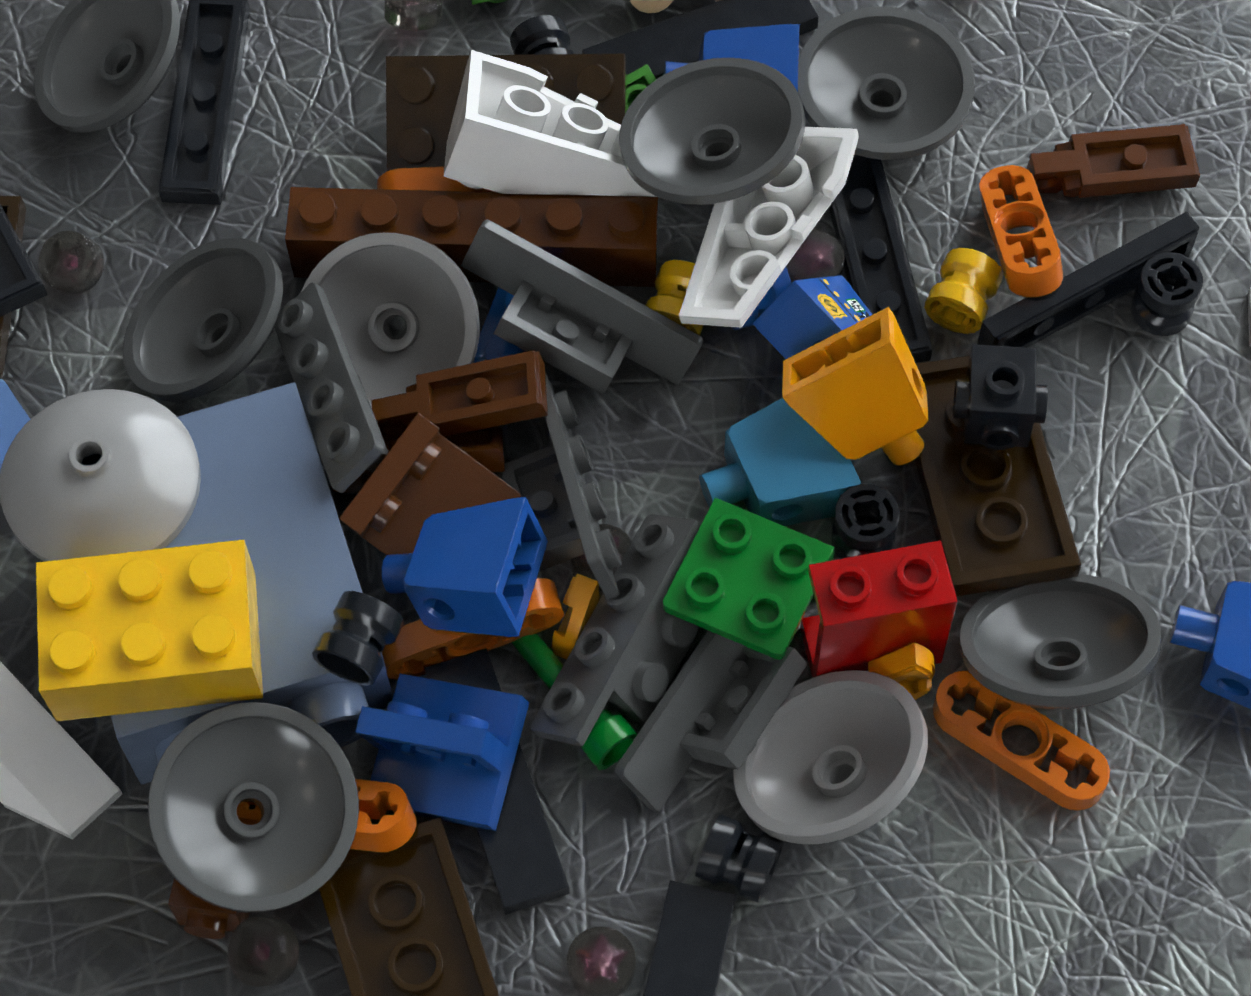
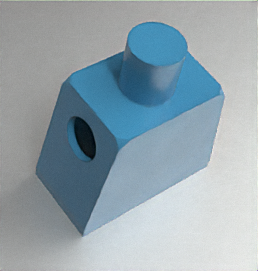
(780, 468)

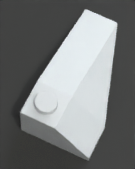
(529, 139)
(760, 232)
(44, 767)

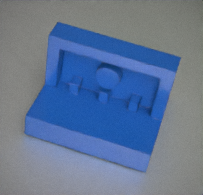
(447, 747)

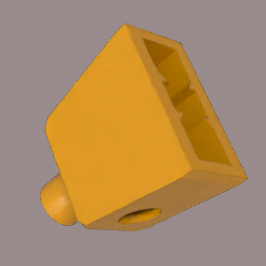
(861, 390)

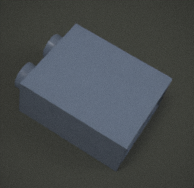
(270, 490)

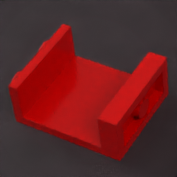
(878, 606)

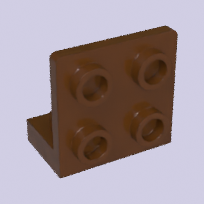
(419, 479)

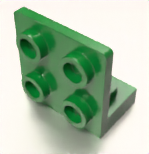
(746, 579)

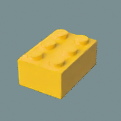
(148, 630)

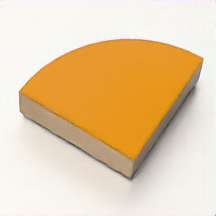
(582, 600)
(909, 666)

